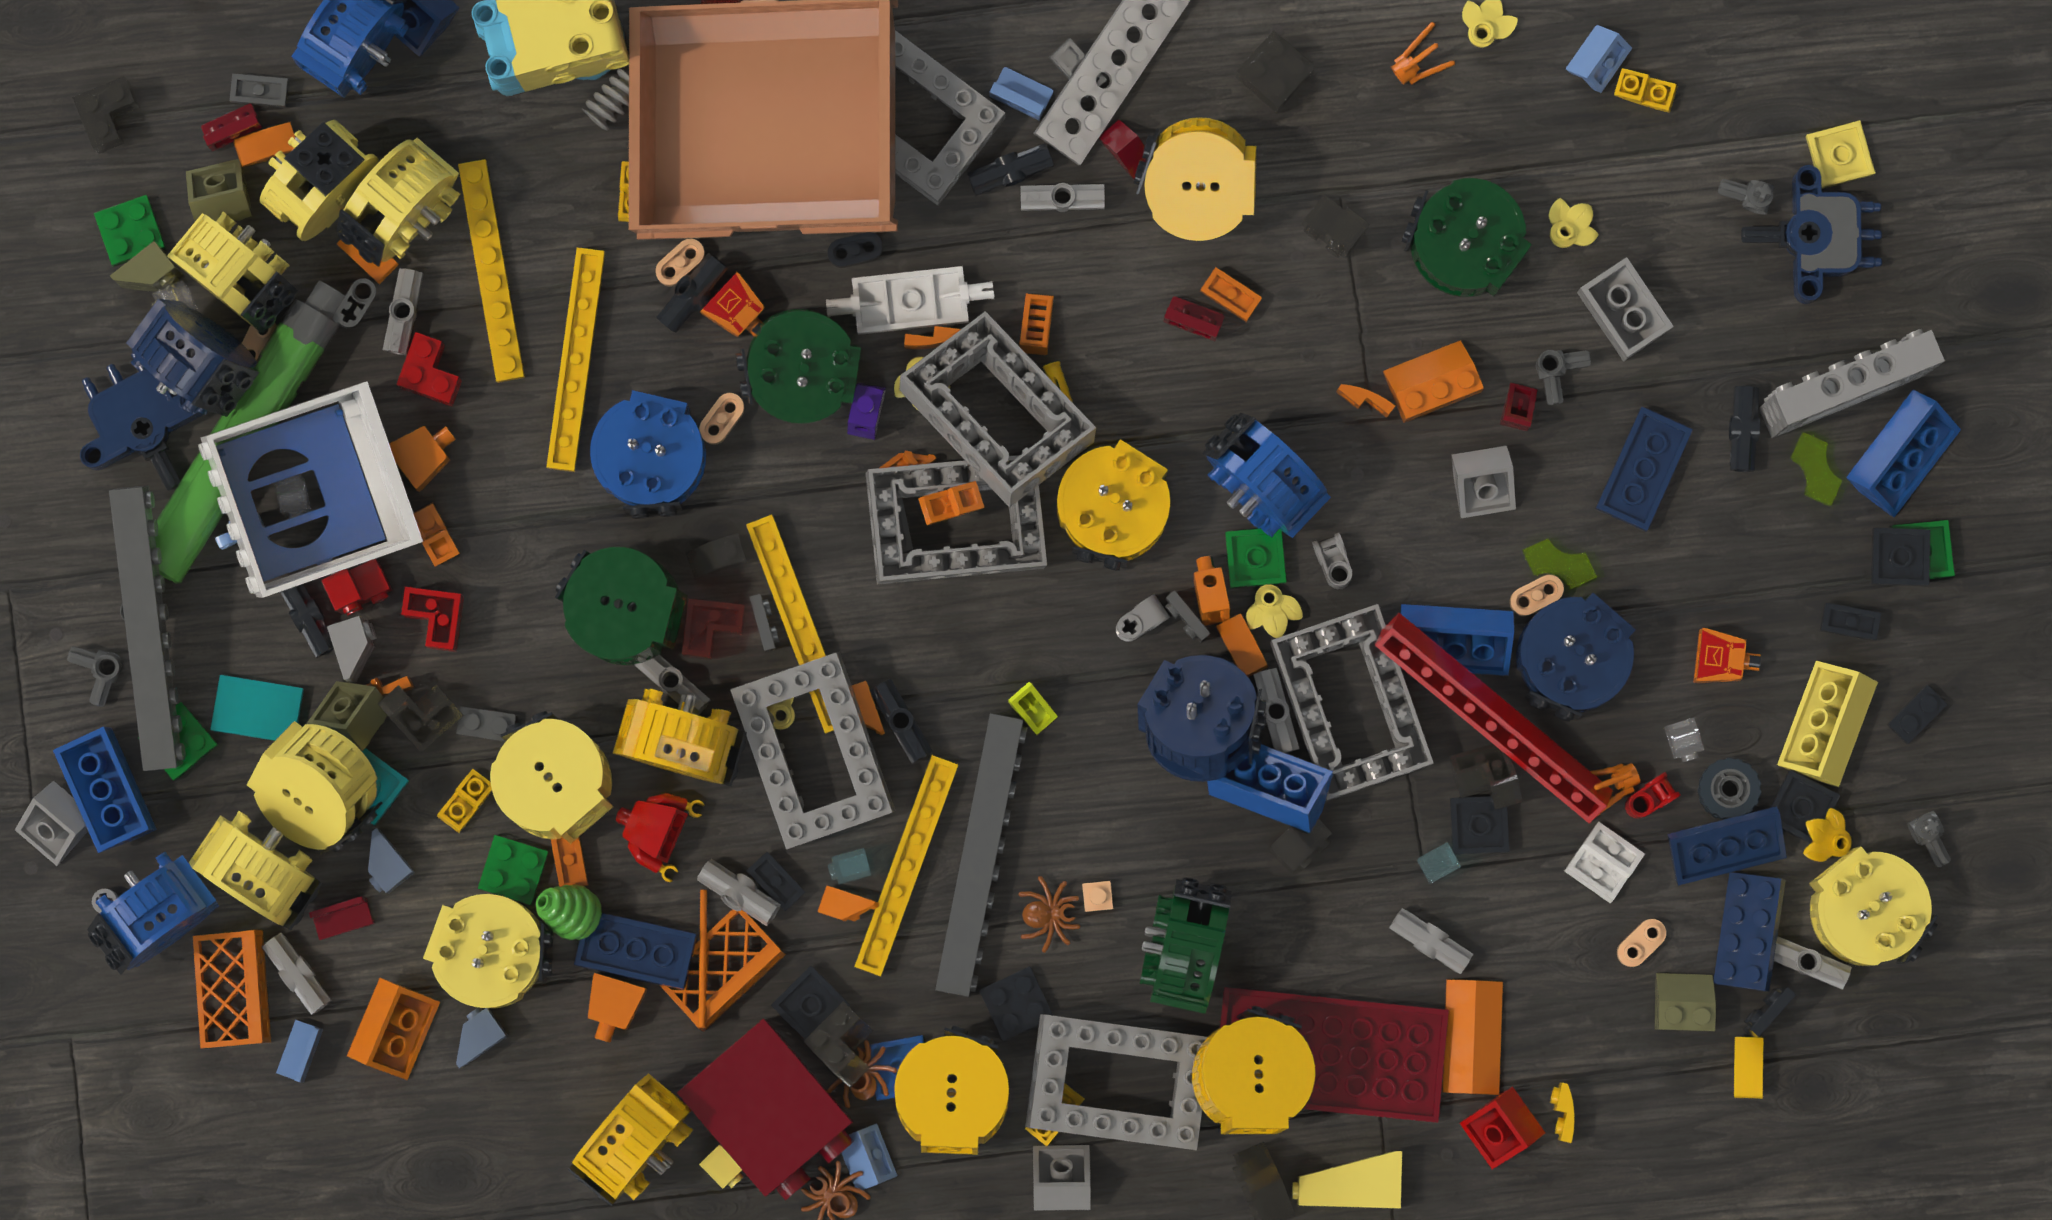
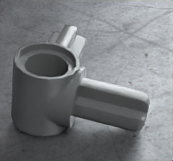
(1754, 196)
(1563, 362)
(103, 679)
(1928, 830)

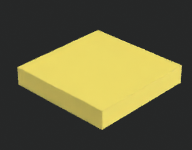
(1840, 154)

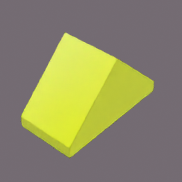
(1032, 708)

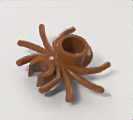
(1048, 913)
(866, 1085)
(834, 1196)

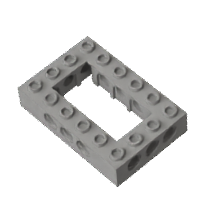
(980, 123)
(988, 343)
(1845, 386)
(892, 566)
(832, 679)
(1406, 732)
(1049, 1071)

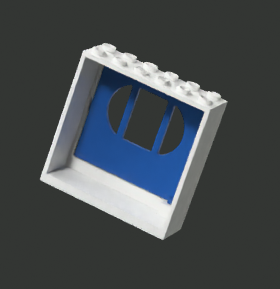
(331, 456)

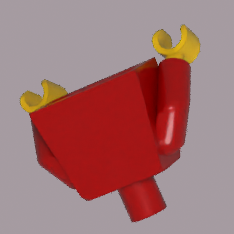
(654, 829)

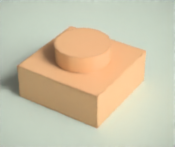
(1097, 896)

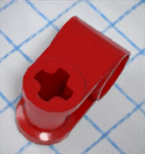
(1655, 794)

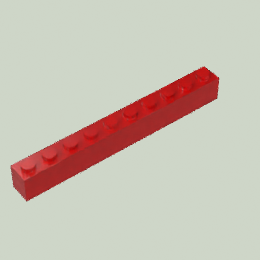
(1493, 717)

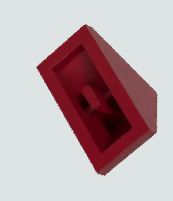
(1124, 146)
(1519, 407)

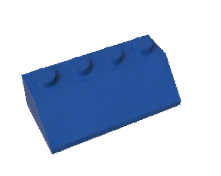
(1904, 452)
(1472, 636)
(1277, 788)
(104, 789)

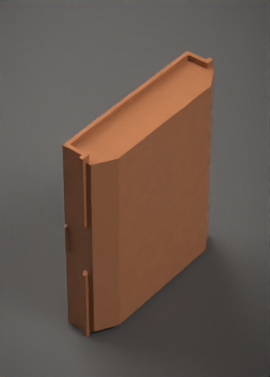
(762, 118)

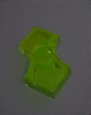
(1811, 457)
(1572, 568)

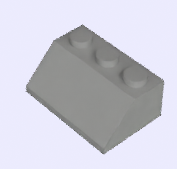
(1625, 309)

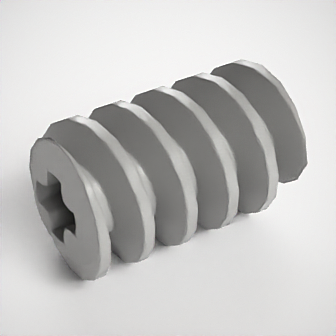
(610, 101)

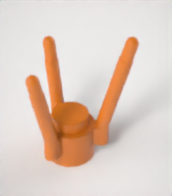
(1406, 69)
(1622, 777)

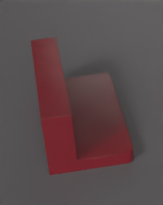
(342, 917)

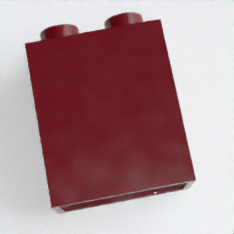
(768, 1110)

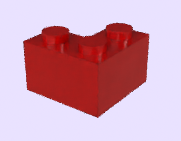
(421, 372)
(356, 587)
(441, 610)

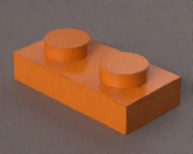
(1231, 294)
(569, 862)

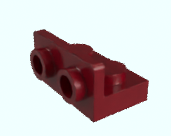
(230, 127)
(1193, 318)

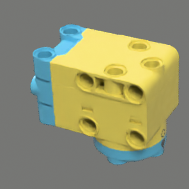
(549, 41)

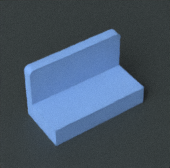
(1599, 57)
(1021, 93)
(299, 1051)
(869, 1155)

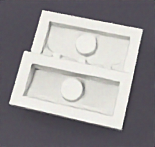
(1604, 862)

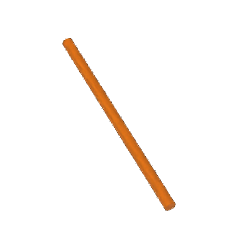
(702, 958)

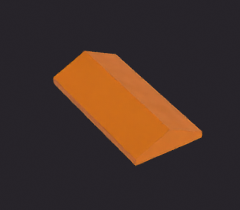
(1473, 1037)

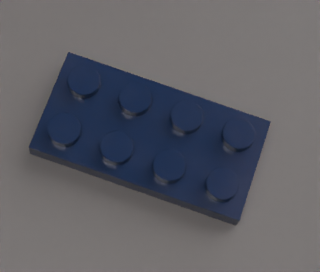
(1644, 469)
(1727, 845)
(1749, 931)
(638, 951)

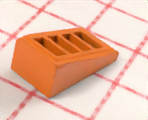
(1034, 346)

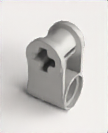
(1333, 559)
(1145, 616)

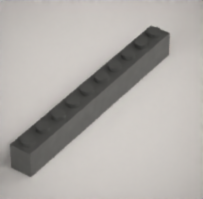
(146, 627)
(979, 855)

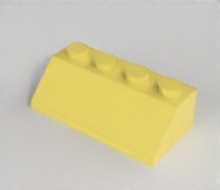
(1827, 723)

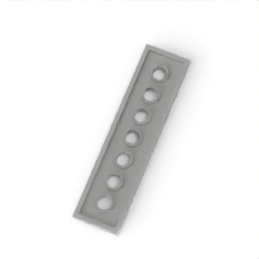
(1121, 77)

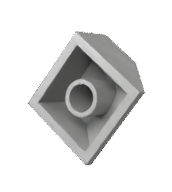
(1484, 481)
(352, 645)
(52, 823)
(1061, 1177)

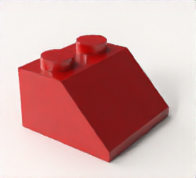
(1502, 1128)

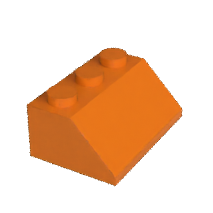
(1433, 381)
(393, 1029)

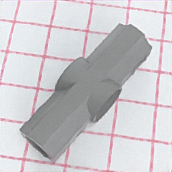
(1081, 197)
(400, 329)
(658, 669)
(1281, 729)
(738, 892)
(1431, 941)
(1824, 969)
(296, 973)

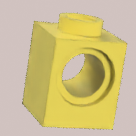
(722, 1167)

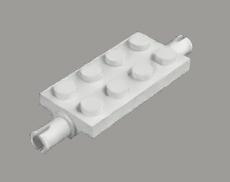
(910, 300)

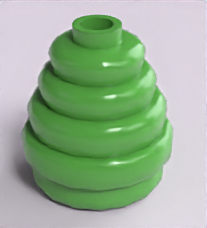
(569, 911)

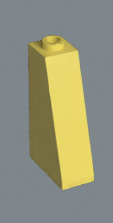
(1361, 1183)

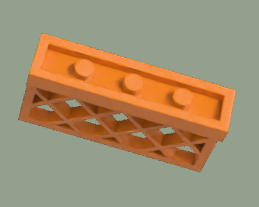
(741, 980)
(255, 988)

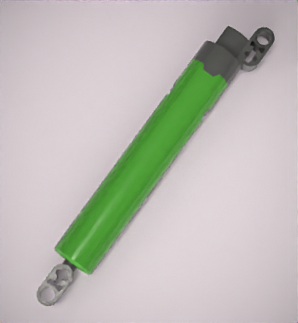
(282, 370)

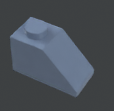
(386, 864)
(478, 1035)

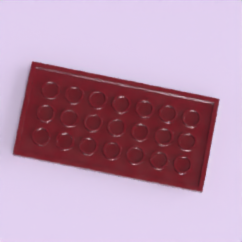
(1363, 1052)

